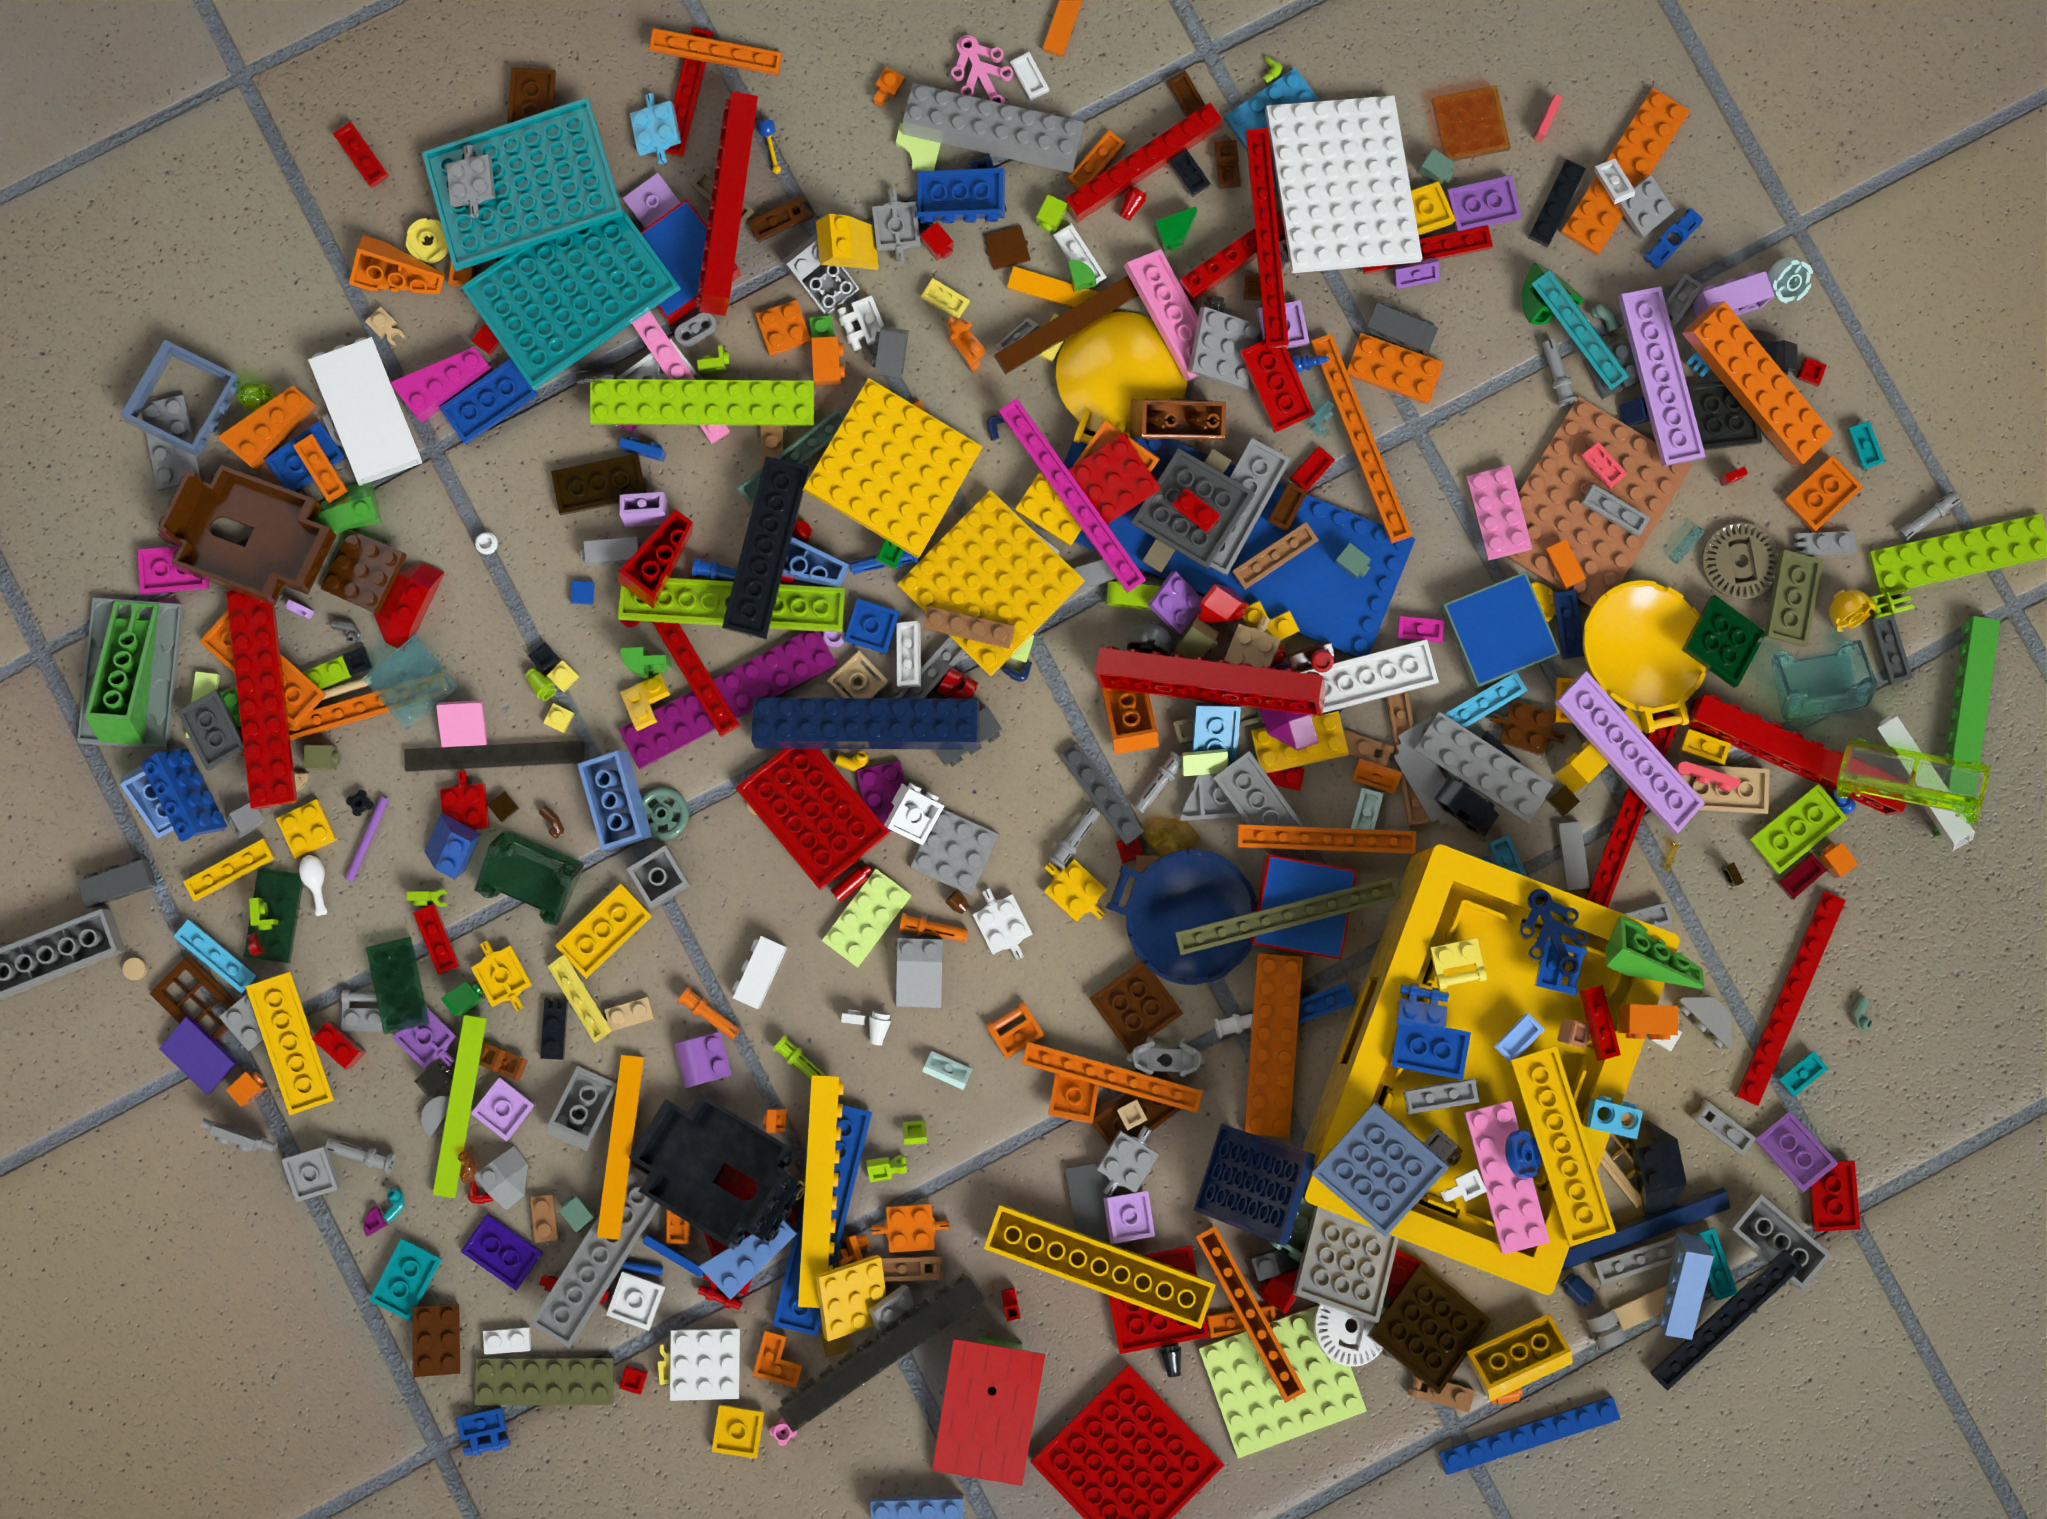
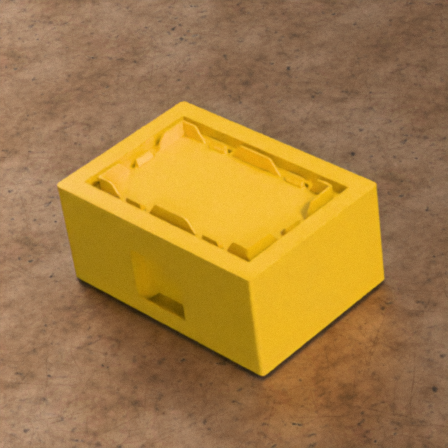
(1445, 902)

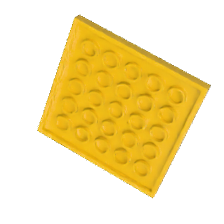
(892, 468)
(995, 572)

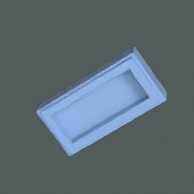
(1519, 1037)

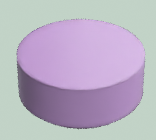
(834, 639)

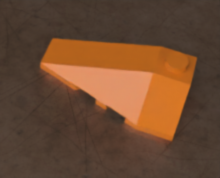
(386, 267)

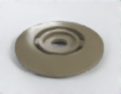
(1720, 565)

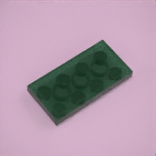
(283, 896)
(397, 985)

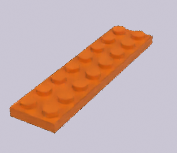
(1637, 156)
(1273, 1044)

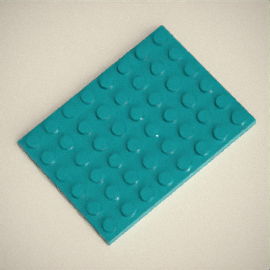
(546, 184)
(569, 295)

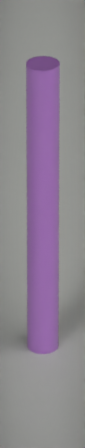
(366, 839)

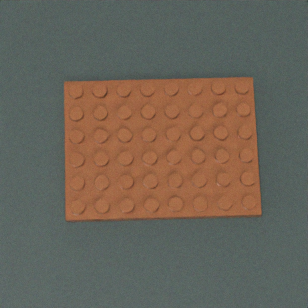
(1560, 483)

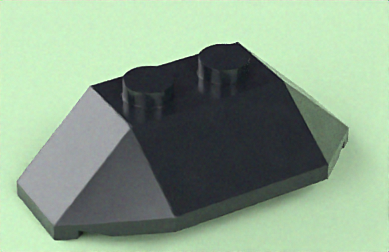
(1657, 1167)

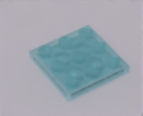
(410, 682)

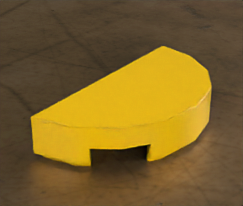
(1545, 599)

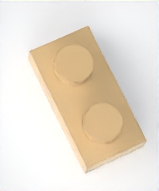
(629, 1014)

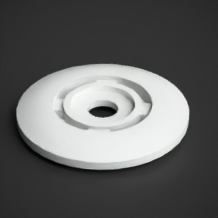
(1330, 1329)

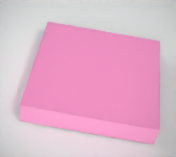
(461, 723)

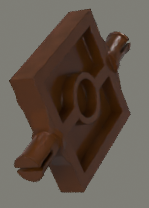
(1527, 727)

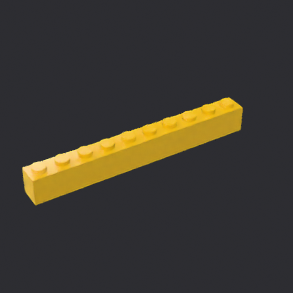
(819, 1185)

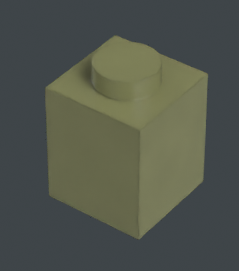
(321, 757)

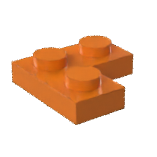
(770, 1362)

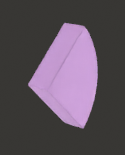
(299, 609)

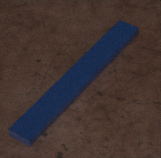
(1649, 1227)

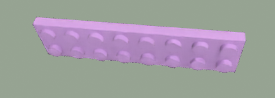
(1661, 376)
(1629, 752)

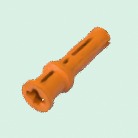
(921, 926)
(700, 1006)

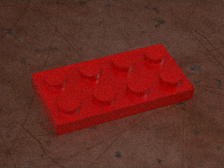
(1276, 385)

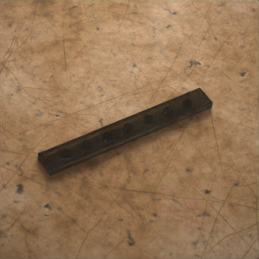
(494, 756)

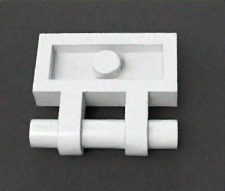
(868, 318)

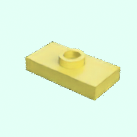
(945, 298)

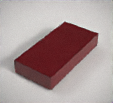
(1801, 876)

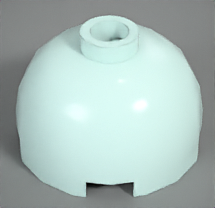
(1790, 279)

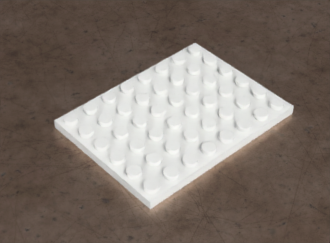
(1343, 184)

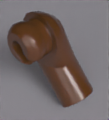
(554, 820)

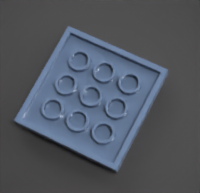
(1380, 1169)

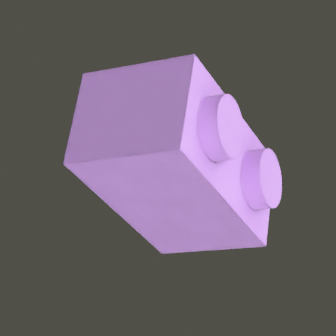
(643, 509)

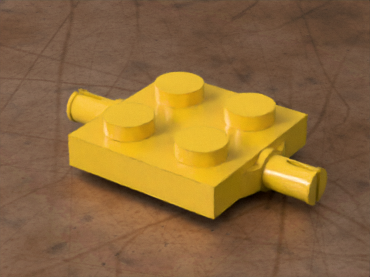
(1075, 891)
(501, 976)

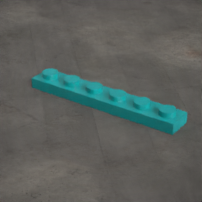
(1580, 329)

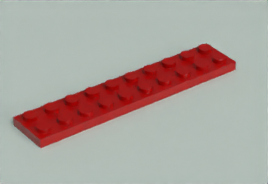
(261, 701)

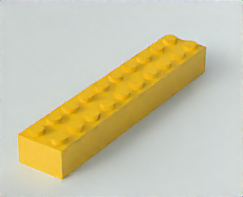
(1100, 1265)

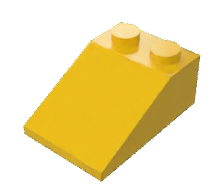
(846, 242)

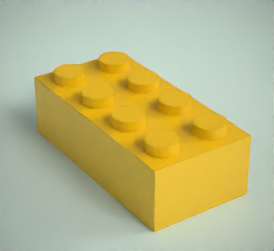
(1520, 1357)

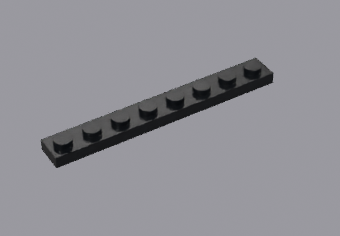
(1726, 1319)

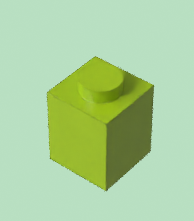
(1051, 214)

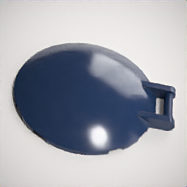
(1177, 895)

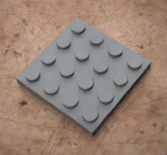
(1345, 1265)

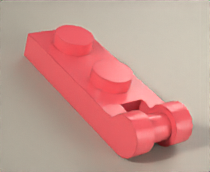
(1705, 775)

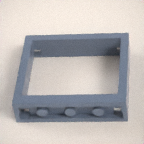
(151, 377)

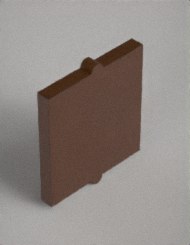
(1007, 248)

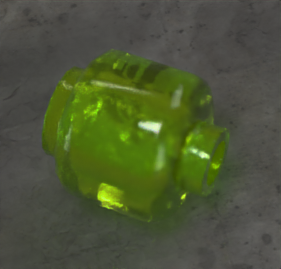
(254, 395)

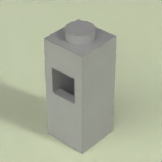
(609, 551)

